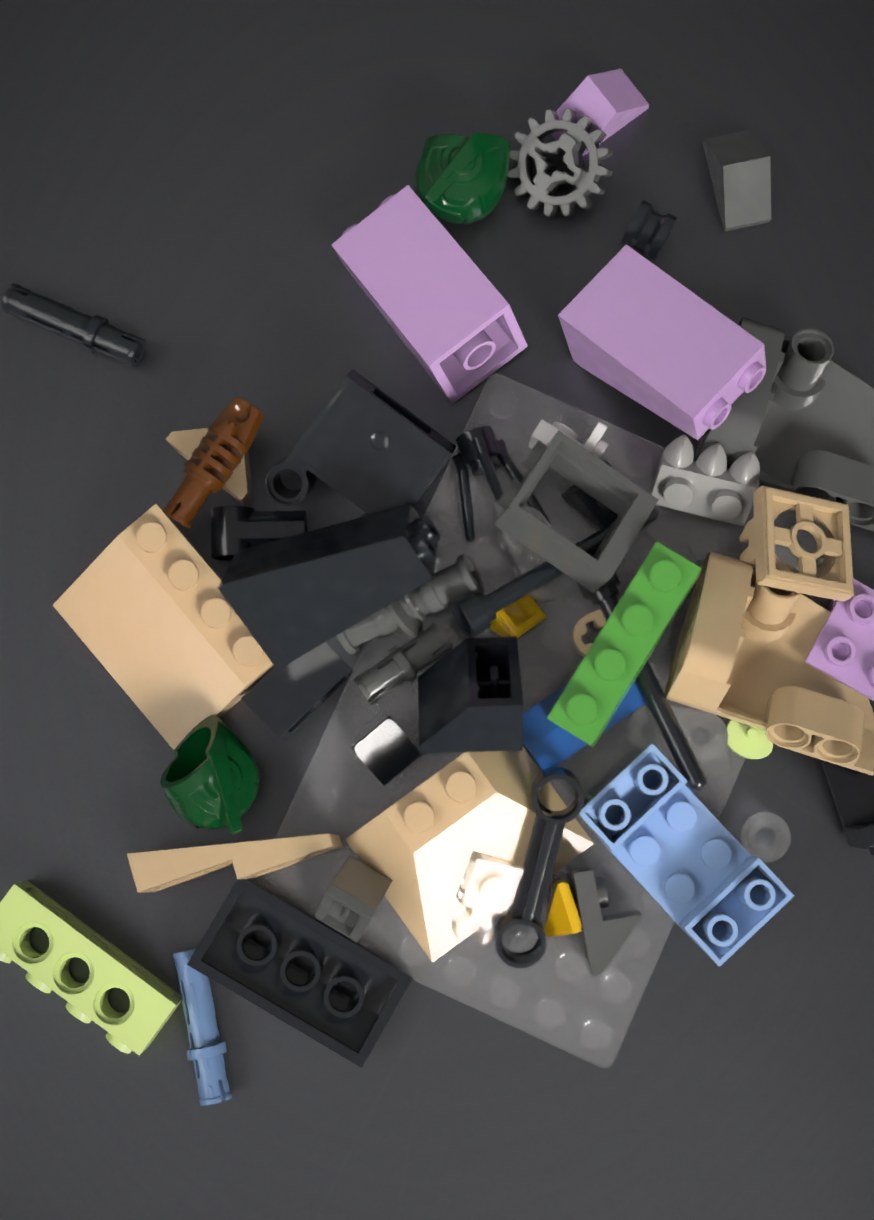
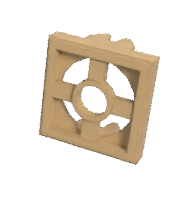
(835, 548)

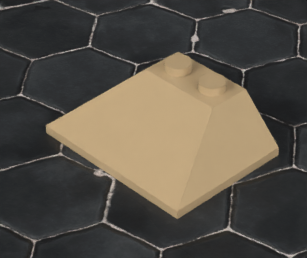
(430, 833)

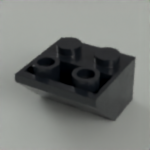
(472, 699)

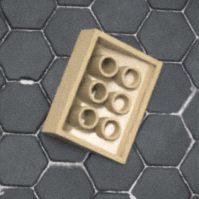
(164, 627)

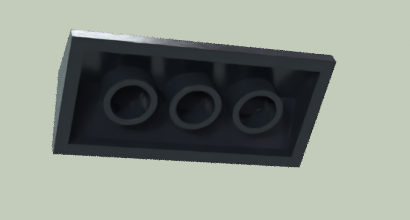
(300, 971)

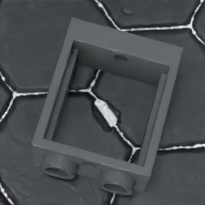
(598, 481)

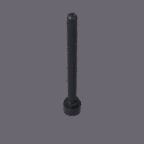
(477, 611)
(654, 696)

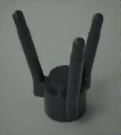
(482, 454)

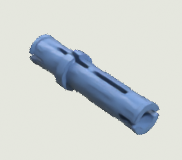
(203, 1033)

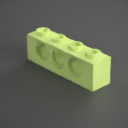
(109, 967)

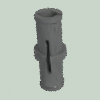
(402, 663)

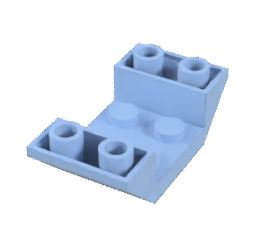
(684, 855)

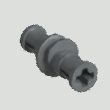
(411, 609)

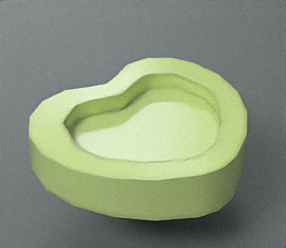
(747, 740)

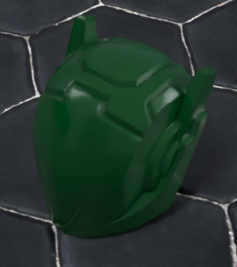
(462, 175)
(212, 777)

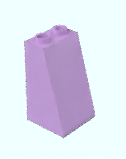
(431, 293)
(661, 344)

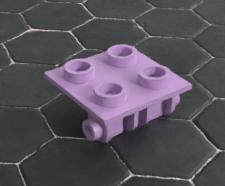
(847, 642)

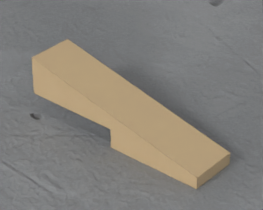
(250, 859)

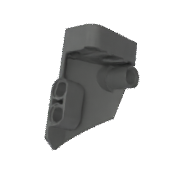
(805, 423)

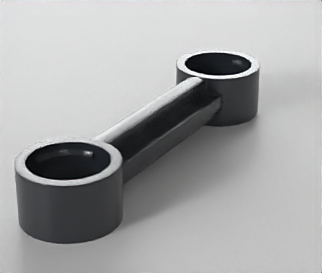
(538, 868)

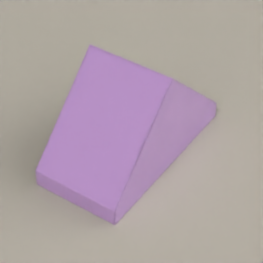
(607, 99)

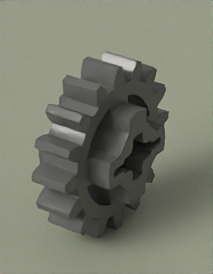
(571, 148)

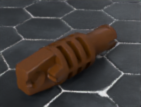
(215, 459)

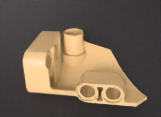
(746, 662)

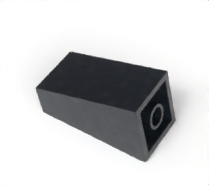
(328, 579)

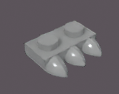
(705, 484)

